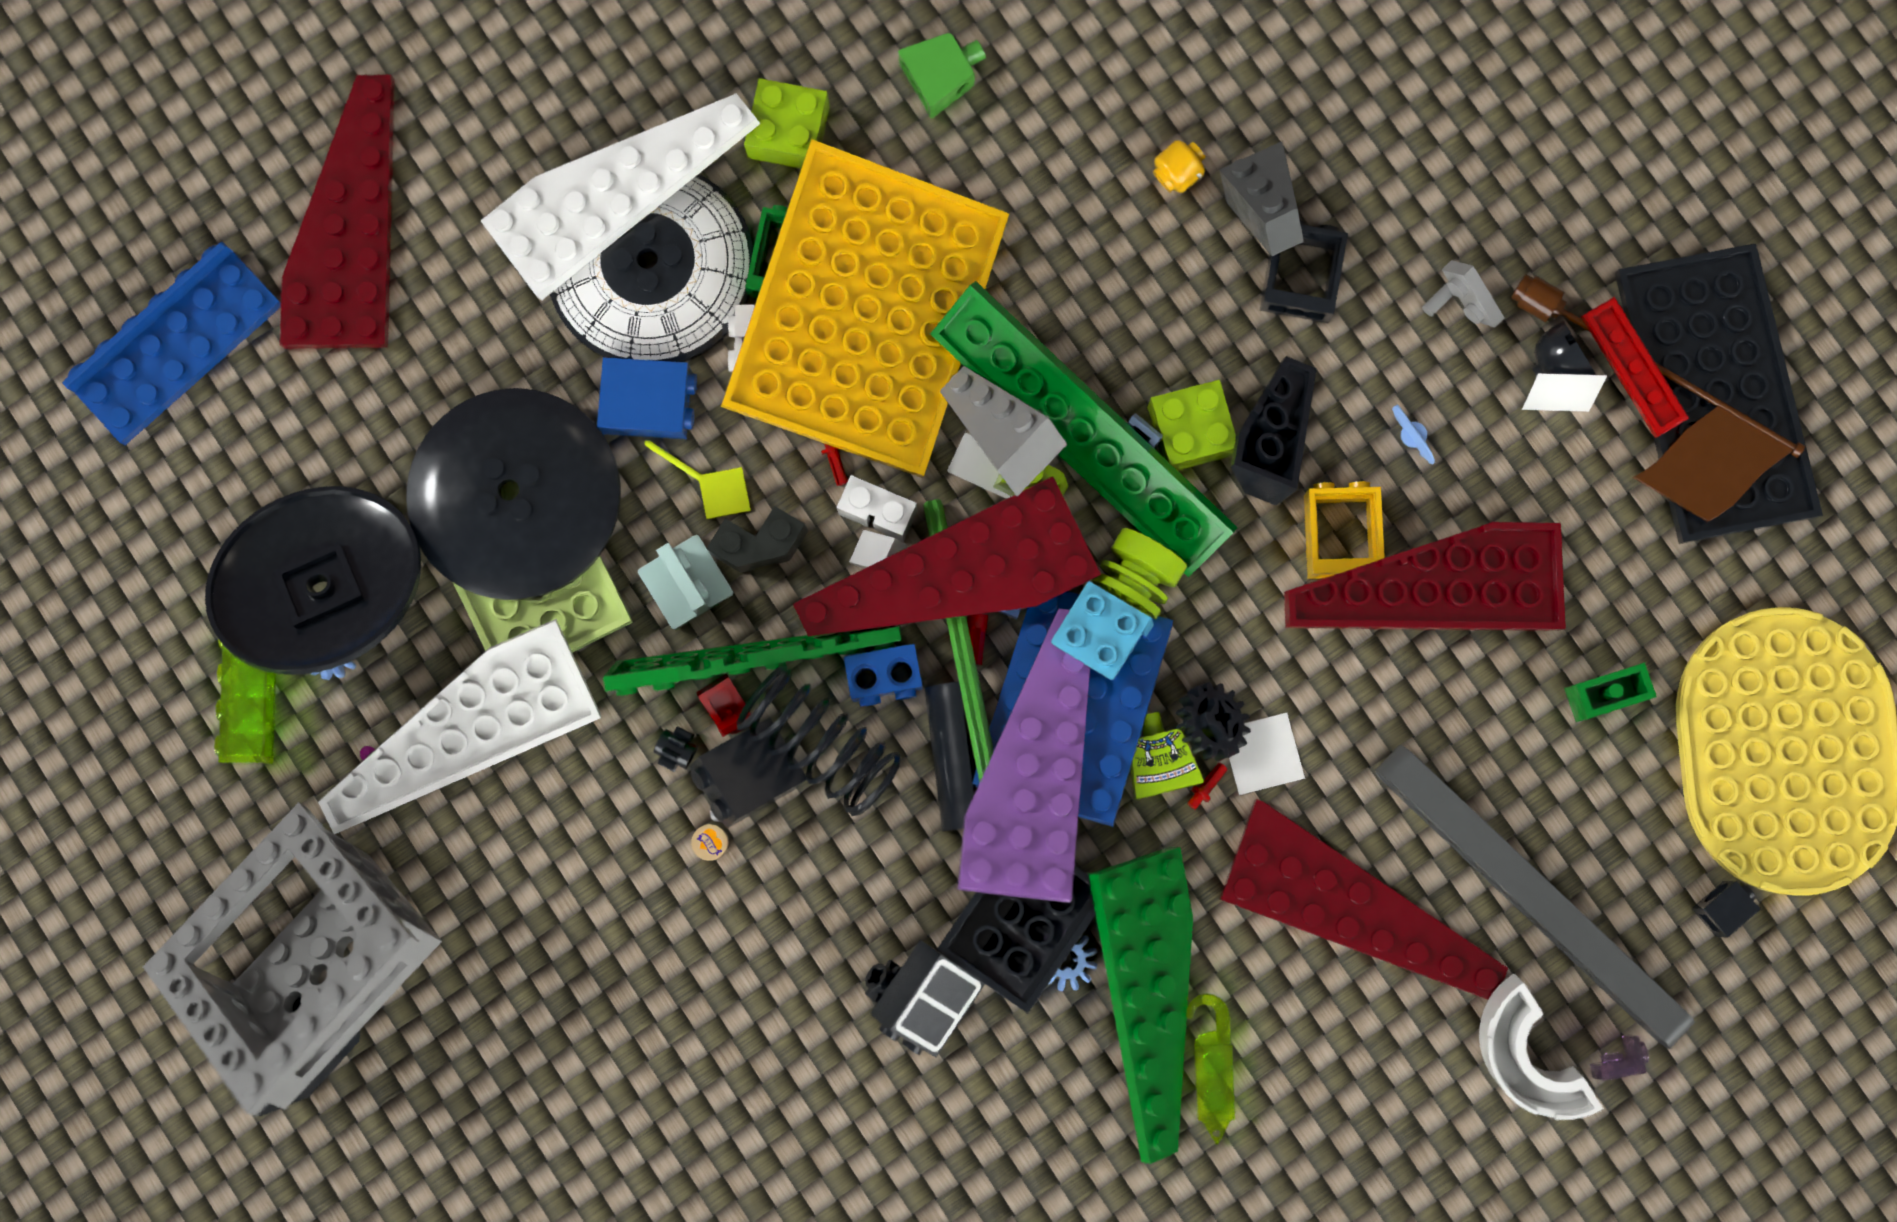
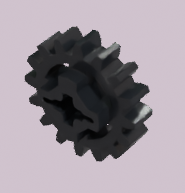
(1213, 721)

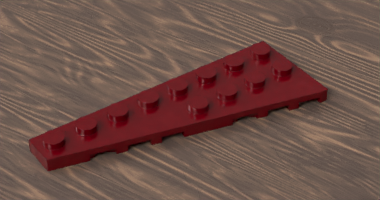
(1315, 889)

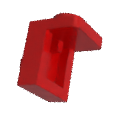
(723, 704)

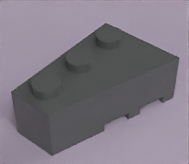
(1264, 198)

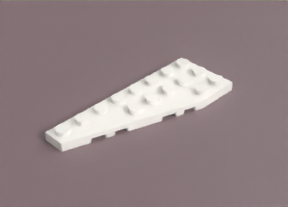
(588, 204)
(490, 712)

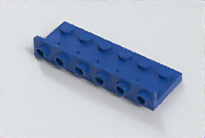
(172, 342)

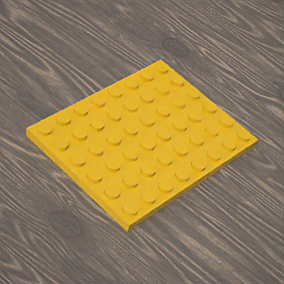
(851, 306)

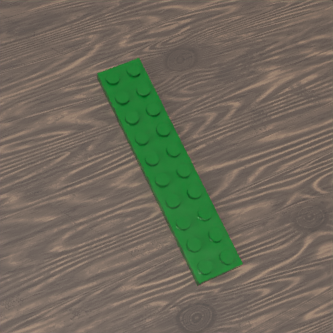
(1097, 438)

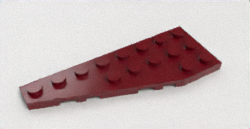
(340, 262)
(984, 564)
(1469, 581)

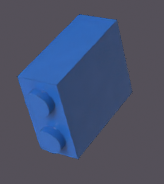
(646, 398)

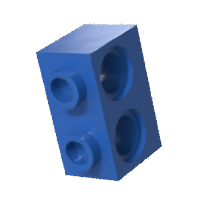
(881, 664)

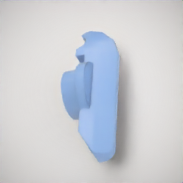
(1413, 434)

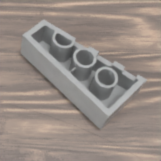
(1006, 429)

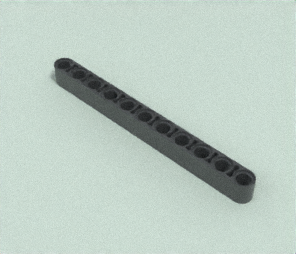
(1535, 897)

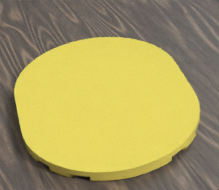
(1788, 751)

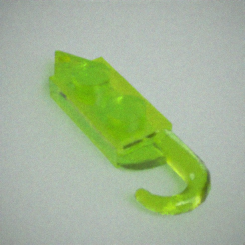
(1214, 1068)

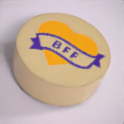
(710, 842)

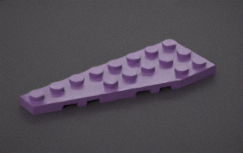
(1027, 803)

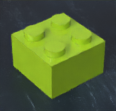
(788, 122)
(1193, 425)

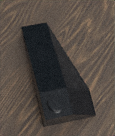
(1274, 434)

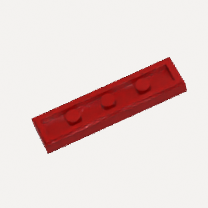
(1634, 367)

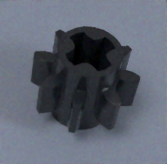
(675, 749)
(880, 978)

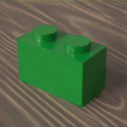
(1610, 692)

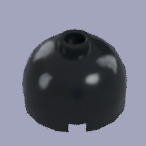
(1560, 353)

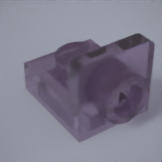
(1616, 1066)

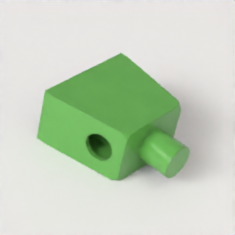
(940, 70)

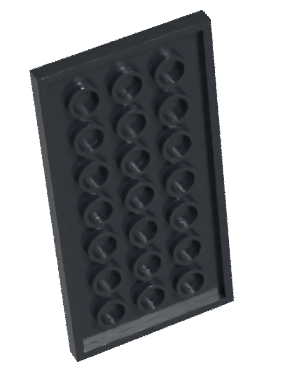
(1717, 330)

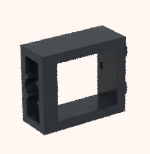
(1303, 305)

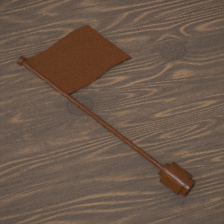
(1712, 458)

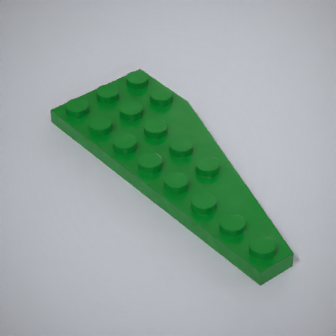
(699, 664)
(1147, 956)

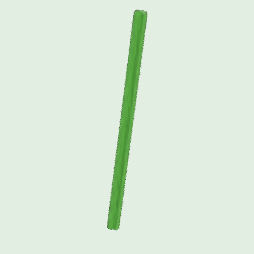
(965, 662)

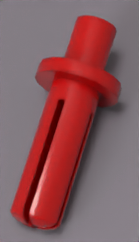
(836, 464)
(1202, 792)

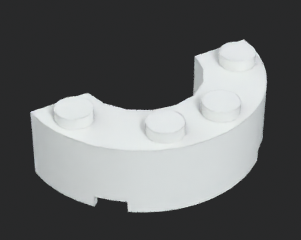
(1504, 1046)

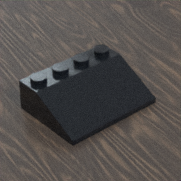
(1019, 940)

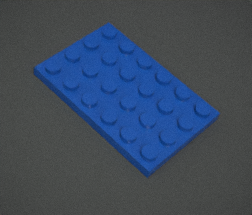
(1113, 707)

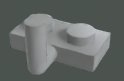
(1470, 289)

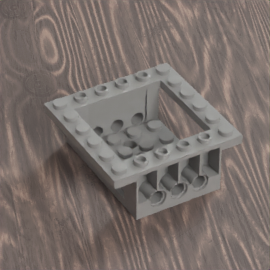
(250, 1025)

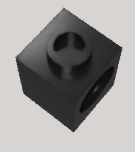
(1727, 908)

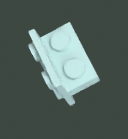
(685, 581)

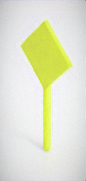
(721, 491)

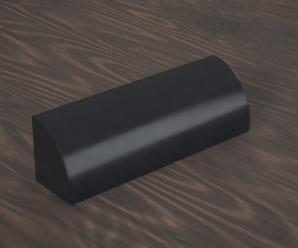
(949, 753)

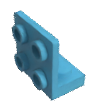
(1101, 630)

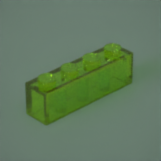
(244, 713)

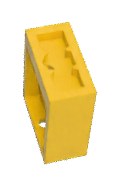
(1327, 493)

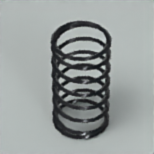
(866, 770)

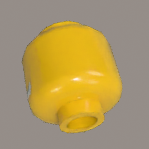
(1179, 166)

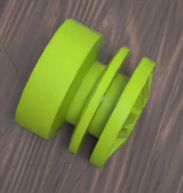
(1141, 569)

